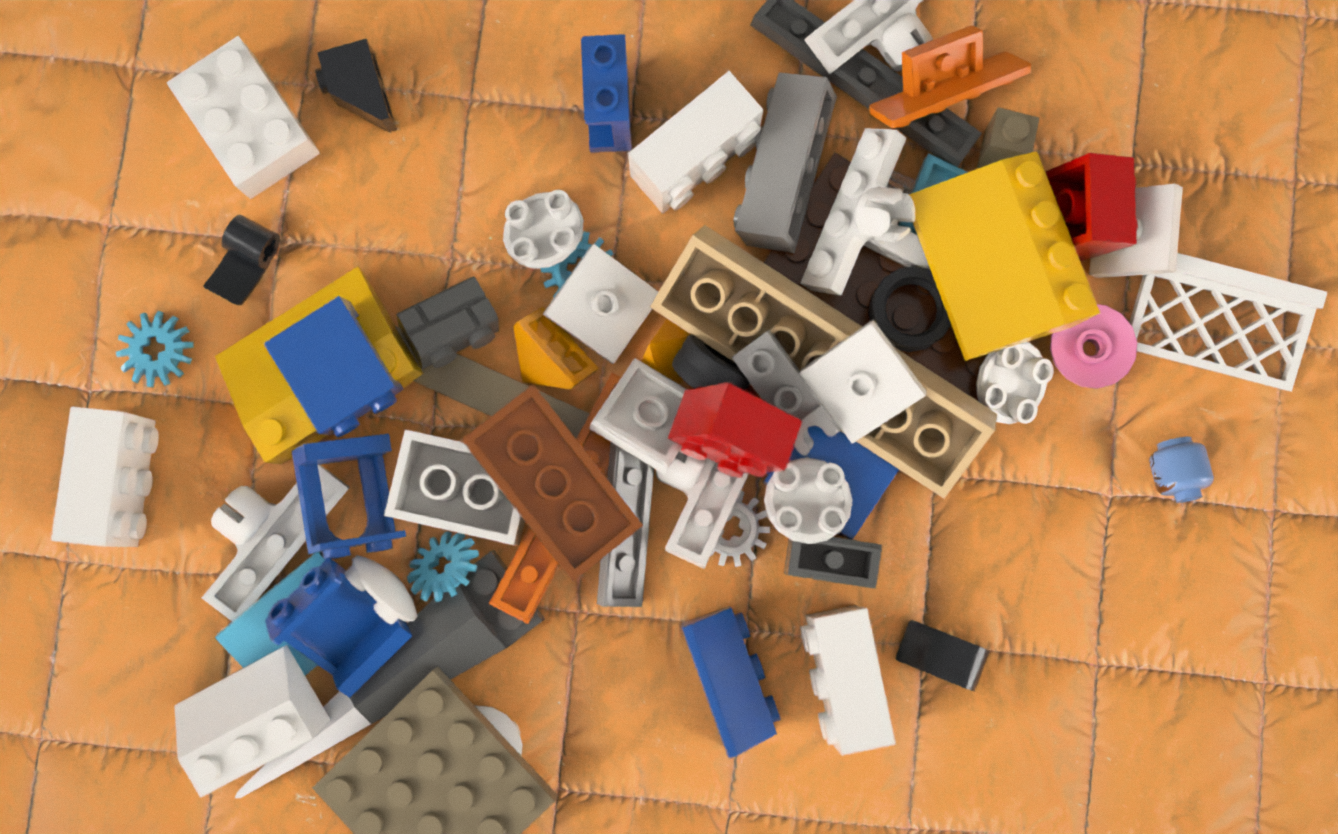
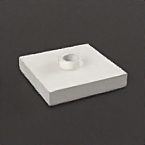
(1157, 236)
(602, 304)
(863, 382)
(641, 415)

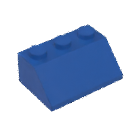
(731, 679)

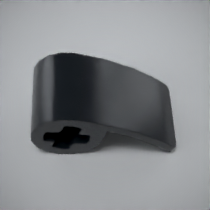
(247, 259)
(942, 655)

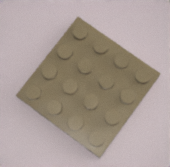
(435, 771)

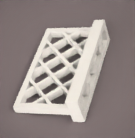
(1242, 286)

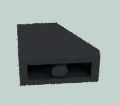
(355, 82)

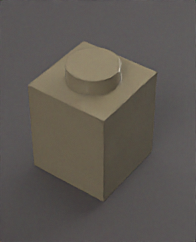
(1007, 136)

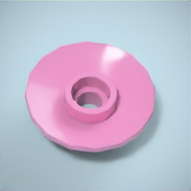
(1114, 349)

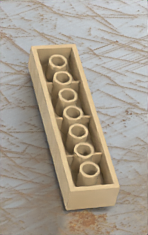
(735, 298)

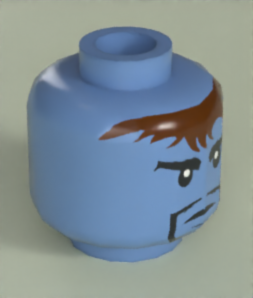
(1181, 469)

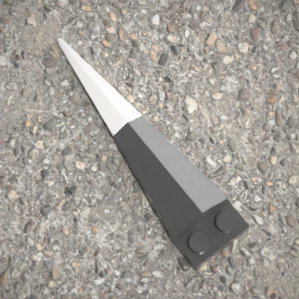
(444, 635)

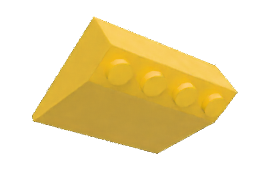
(1002, 256)
(262, 393)

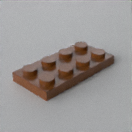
(552, 482)

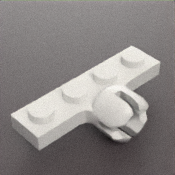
(885, 24)
(861, 212)
(707, 509)
(264, 541)

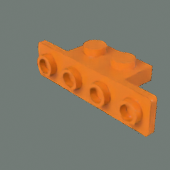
(945, 74)

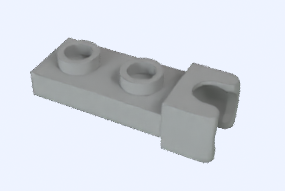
(781, 385)

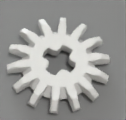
(751, 530)

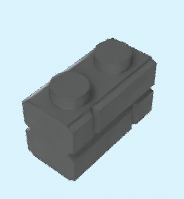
(449, 323)
(835, 561)

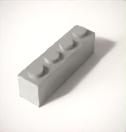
(785, 162)

